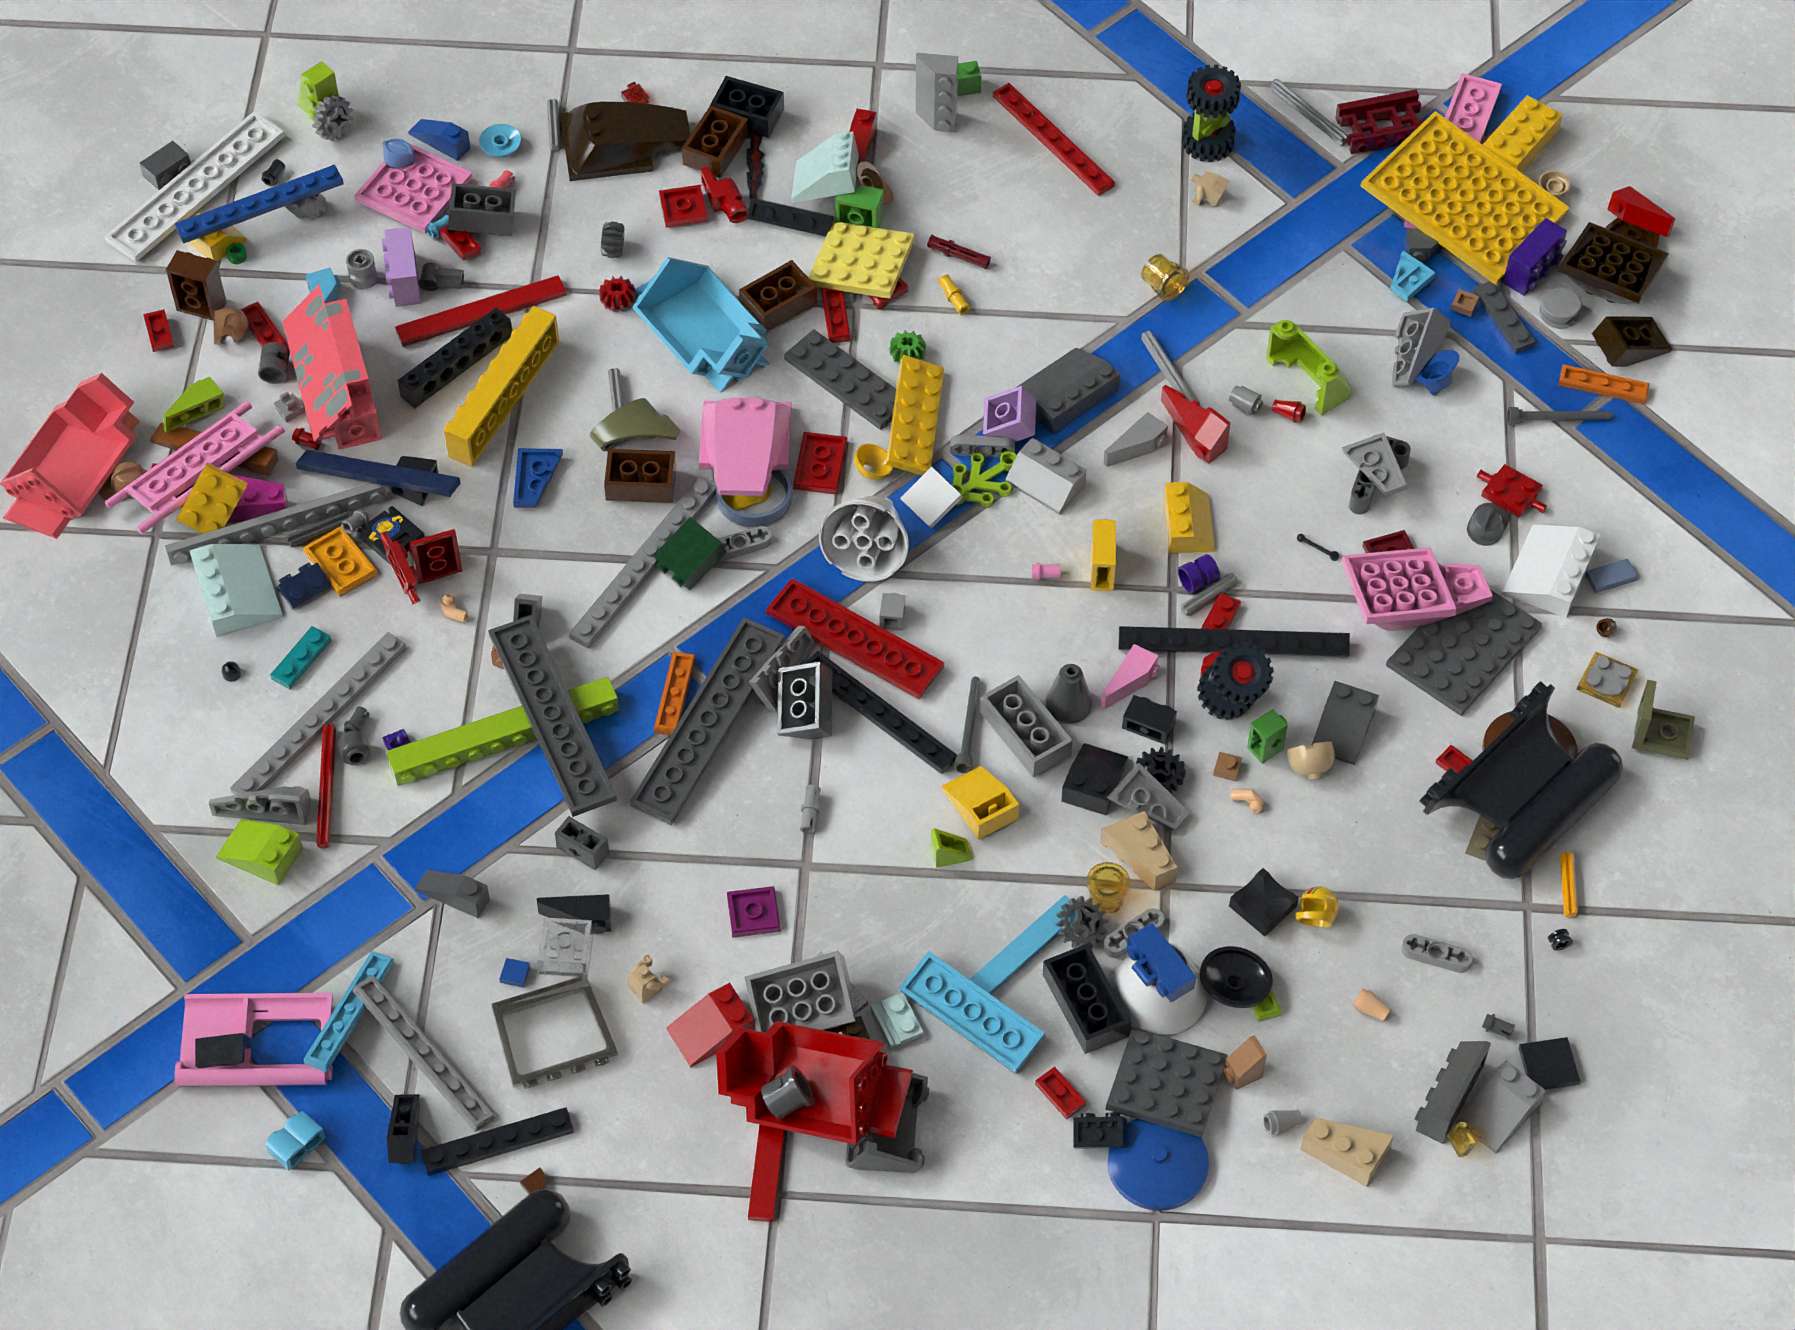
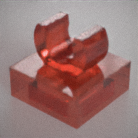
(635, 93)

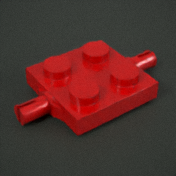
(1512, 490)
(405, 574)

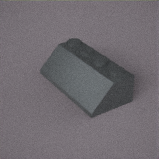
(1452, 1089)

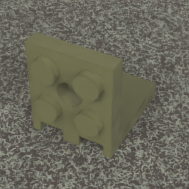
(1653, 721)

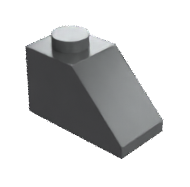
(1420, 245)
(528, 605)

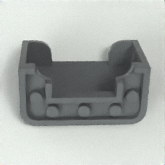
(897, 1153)

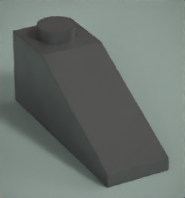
(455, 890)

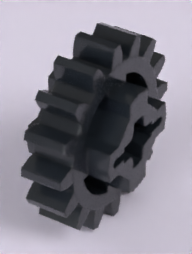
(1160, 766)

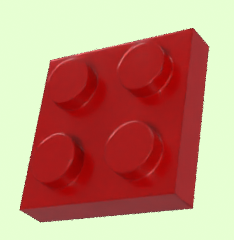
(683, 206)

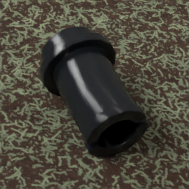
(270, 176)

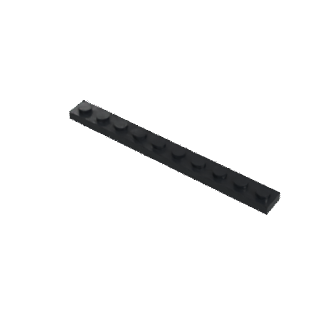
(1218, 639)

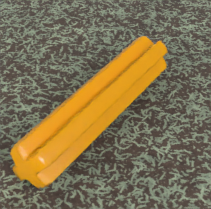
(1568, 884)

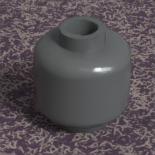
(353, 748)

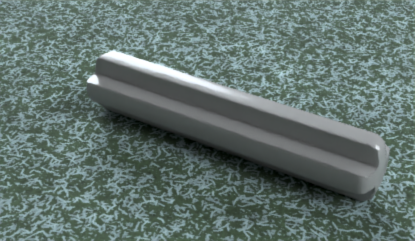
(553, 124)
(1209, 594)

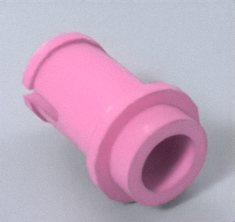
(1045, 571)

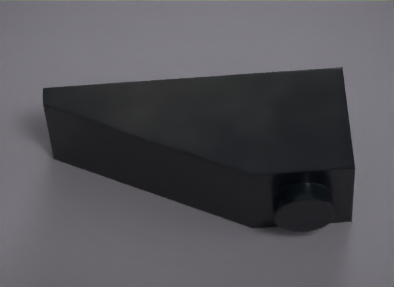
(580, 908)
(403, 1129)

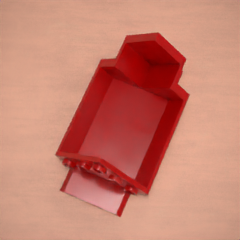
(846, 1073)

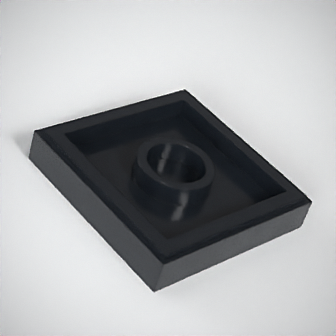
(1550, 1063)

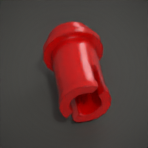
(305, 438)

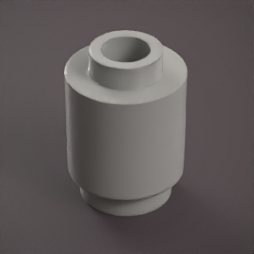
(1246, 399)

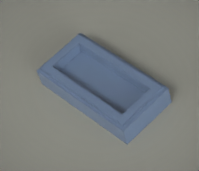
(1611, 575)

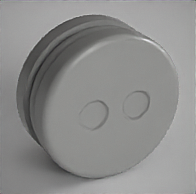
(1560, 307)

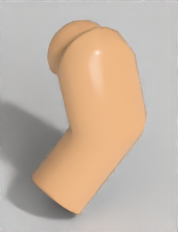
(450, 610)
(1250, 796)

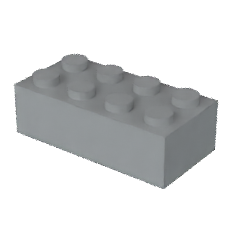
(1026, 726)

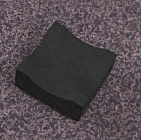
(1263, 902)

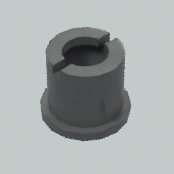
(788, 1093)

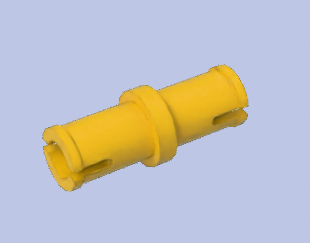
(953, 294)

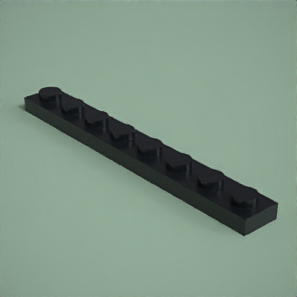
(887, 717)

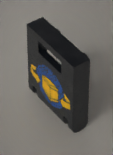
(397, 527)

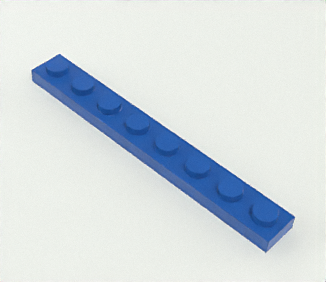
(259, 204)

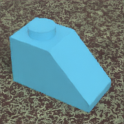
(328, 283)

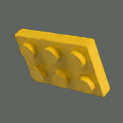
(211, 500)

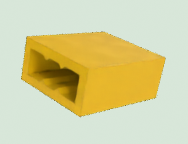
(1103, 555)

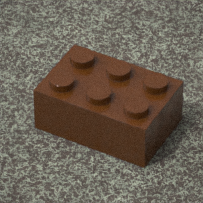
(715, 141)
(195, 285)
(779, 295)
(640, 475)

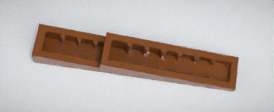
(260, 462)

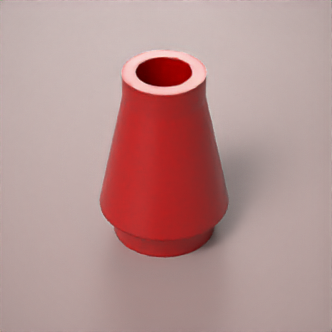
(1291, 410)

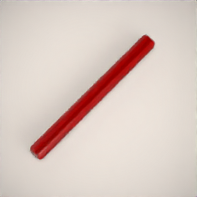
(326, 786)

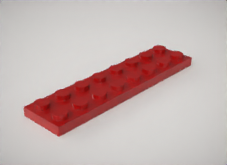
(856, 638)

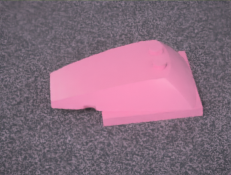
(745, 443)
(1412, 588)

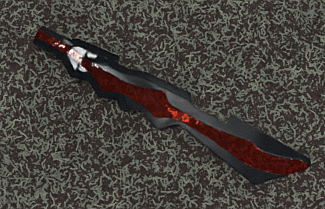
(754, 164)

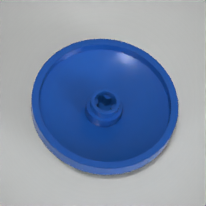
(1158, 1166)

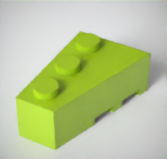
(314, 86)

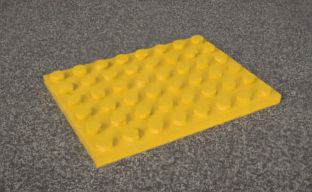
(1462, 195)

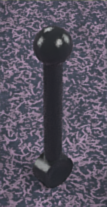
(1333, 555)

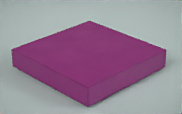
(753, 911)

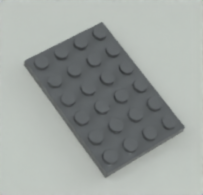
(1464, 652)

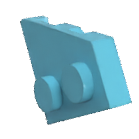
(1410, 277)

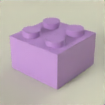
(1010, 414)

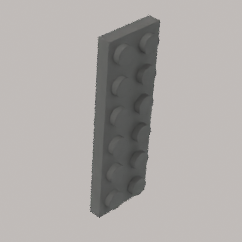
(844, 378)

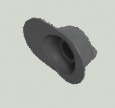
(1487, 524)

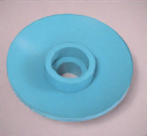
(500, 140)

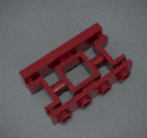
(1378, 109)

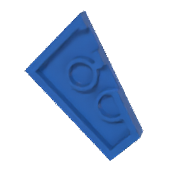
(533, 475)

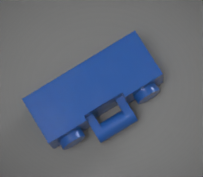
(1164, 964)

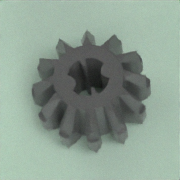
(612, 239)

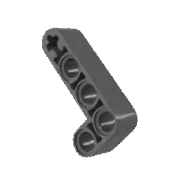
(1365, 488)

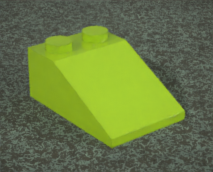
(261, 849)

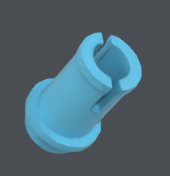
(433, 229)

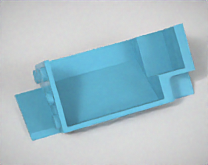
(702, 322)

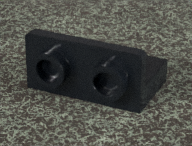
(1099, 1132)

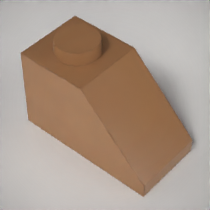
(1245, 1063)

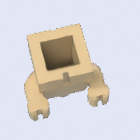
(1209, 187)
(644, 982)

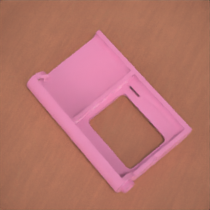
(236, 1013)

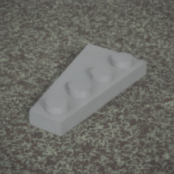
(790, 653)

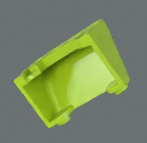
(1292, 346)

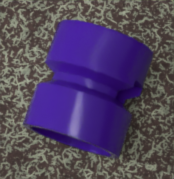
(1200, 573)

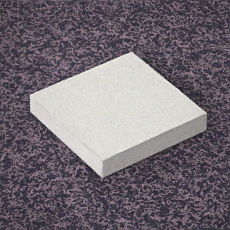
(931, 497)

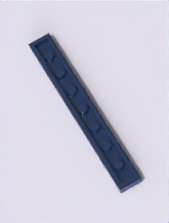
(378, 473)

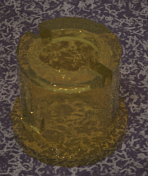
(1165, 277)
(1109, 877)

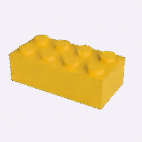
(1524, 133)

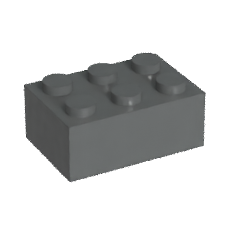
(481, 209)

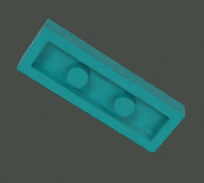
(300, 657)

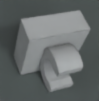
(289, 406)

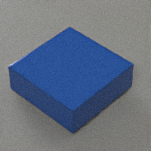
(514, 972)

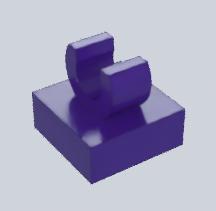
(396, 739)

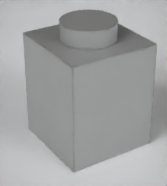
(892, 611)

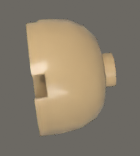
(1312, 759)

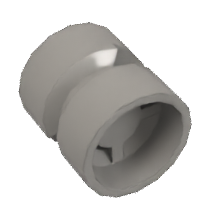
(361, 269)

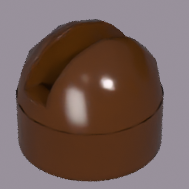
(1604, 624)

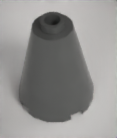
(1069, 695)

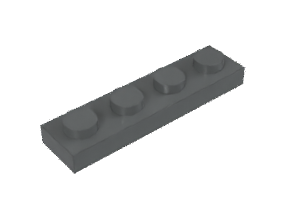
(1504, 317)

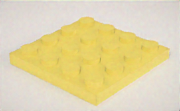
(861, 259)

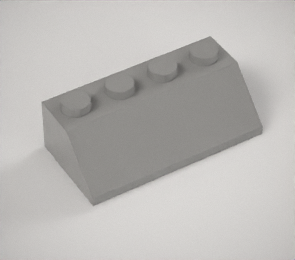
(937, 90)

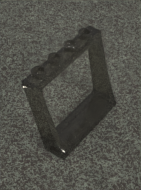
(540, 997)

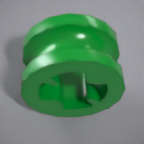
(233, 248)

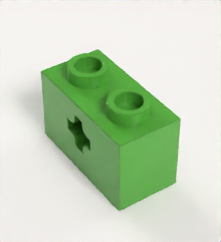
(1267, 735)

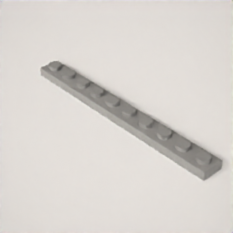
(280, 520)
(640, 565)
(321, 713)

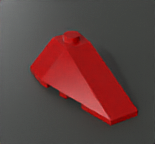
(1202, 428)

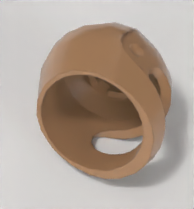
(229, 322)

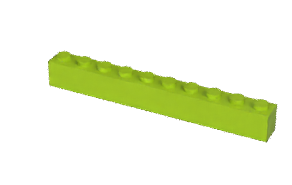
(490, 735)

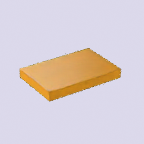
(340, 561)

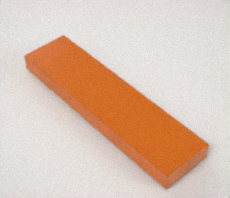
(1603, 384)
(675, 692)

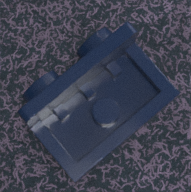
(303, 585)

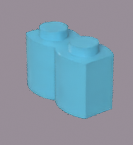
(295, 1140)

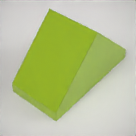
(948, 848)

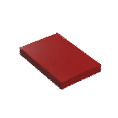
(820, 463)

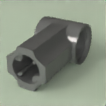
(435, 276)

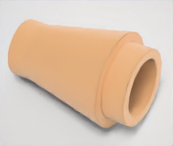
(1370, 1004)

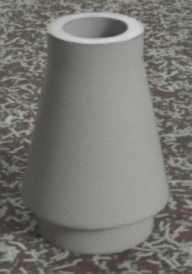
(1281, 1120)

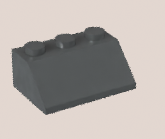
(805, 701)

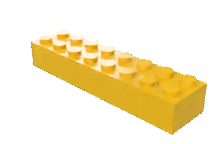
(501, 386)

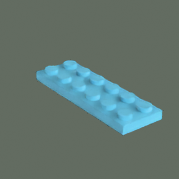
(972, 1012)

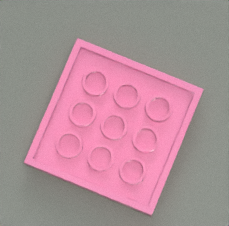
(413, 192)

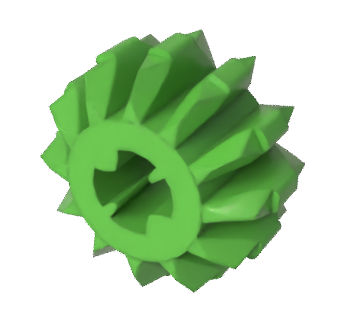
(907, 344)

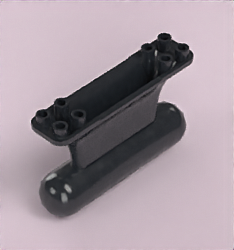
(1527, 786)
(515, 1276)

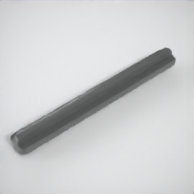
(1309, 112)

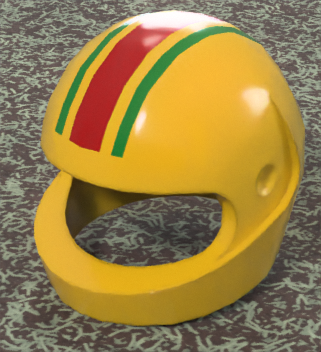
(1318, 907)

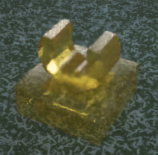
(1463, 1138)

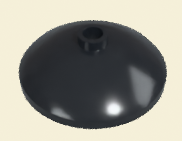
(1236, 977)

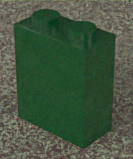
(689, 554)

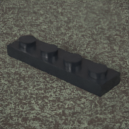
(790, 217)

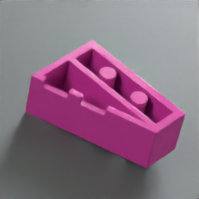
(259, 500)

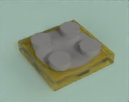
(1607, 679)

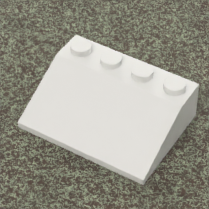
(1552, 567)

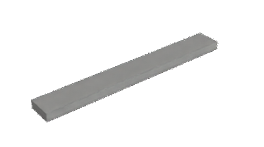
(424, 1053)

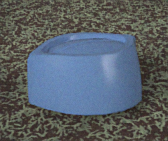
(398, 153)

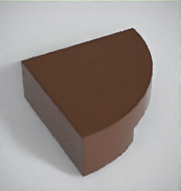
(534, 1181)

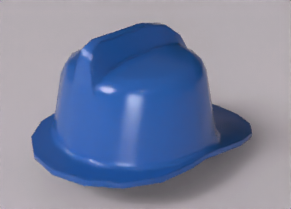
(1438, 371)

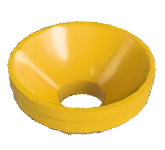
(875, 458)

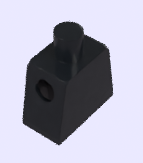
(420, 464)

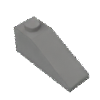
(1137, 441)

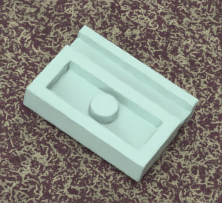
(897, 1021)

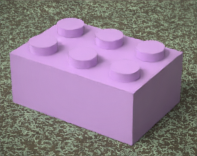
(402, 266)

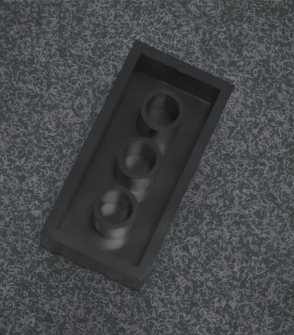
(1086, 998)

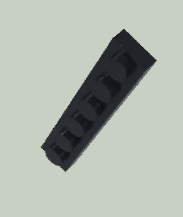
(497, 1141)

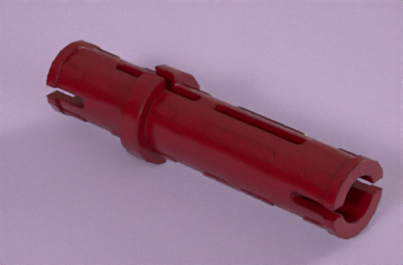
(949, 248)

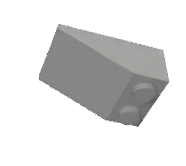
(1502, 1105)

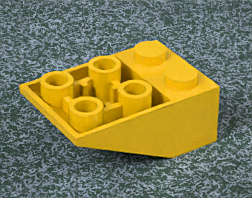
(982, 801)

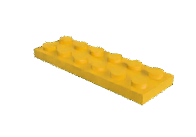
(915, 415)

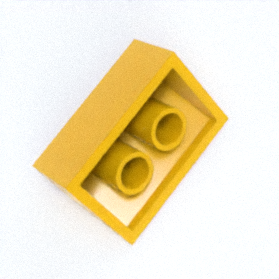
(1188, 518)

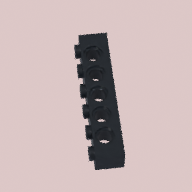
(455, 357)

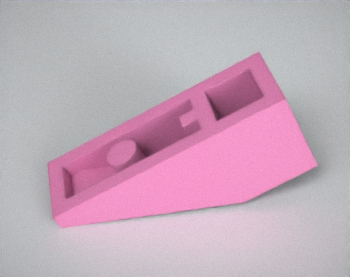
(1131, 675)

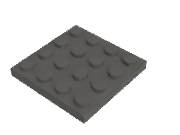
(1166, 1082)

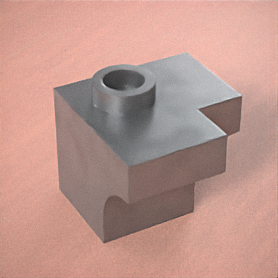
(312, 207)

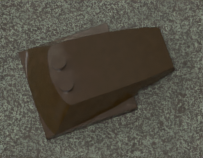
(619, 137)
(1615, 261)

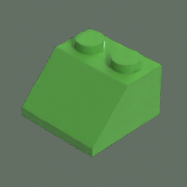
(860, 207)

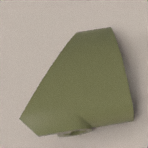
(633, 421)

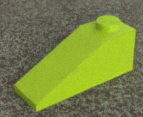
(196, 402)

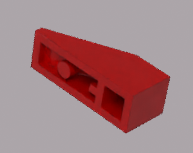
(864, 128)
(1640, 211)

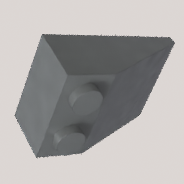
(1346, 720)

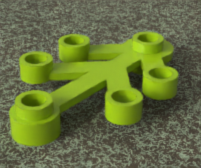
(981, 481)

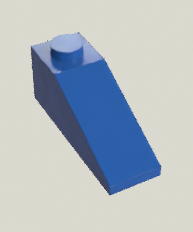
(442, 136)

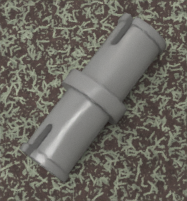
(810, 809)

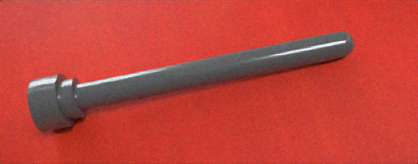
(1517, 415)
(964, 761)

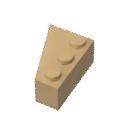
(1140, 846)
(1347, 1148)

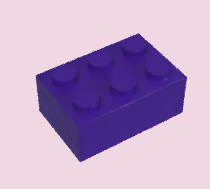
(1535, 257)

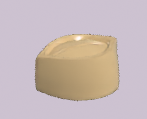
(1555, 183)

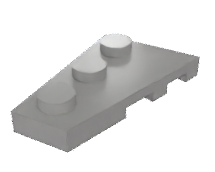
(1378, 463)
(1142, 792)

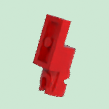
(724, 196)

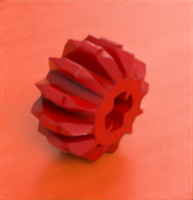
(617, 293)

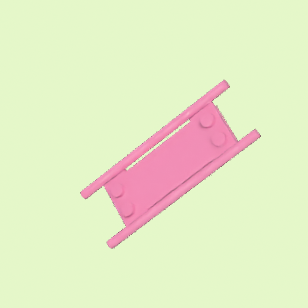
(181, 469)

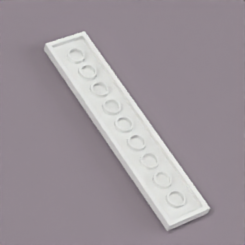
(194, 186)

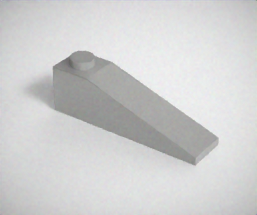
(1419, 337)
(272, 805)

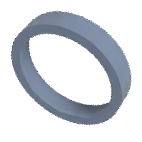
(763, 519)

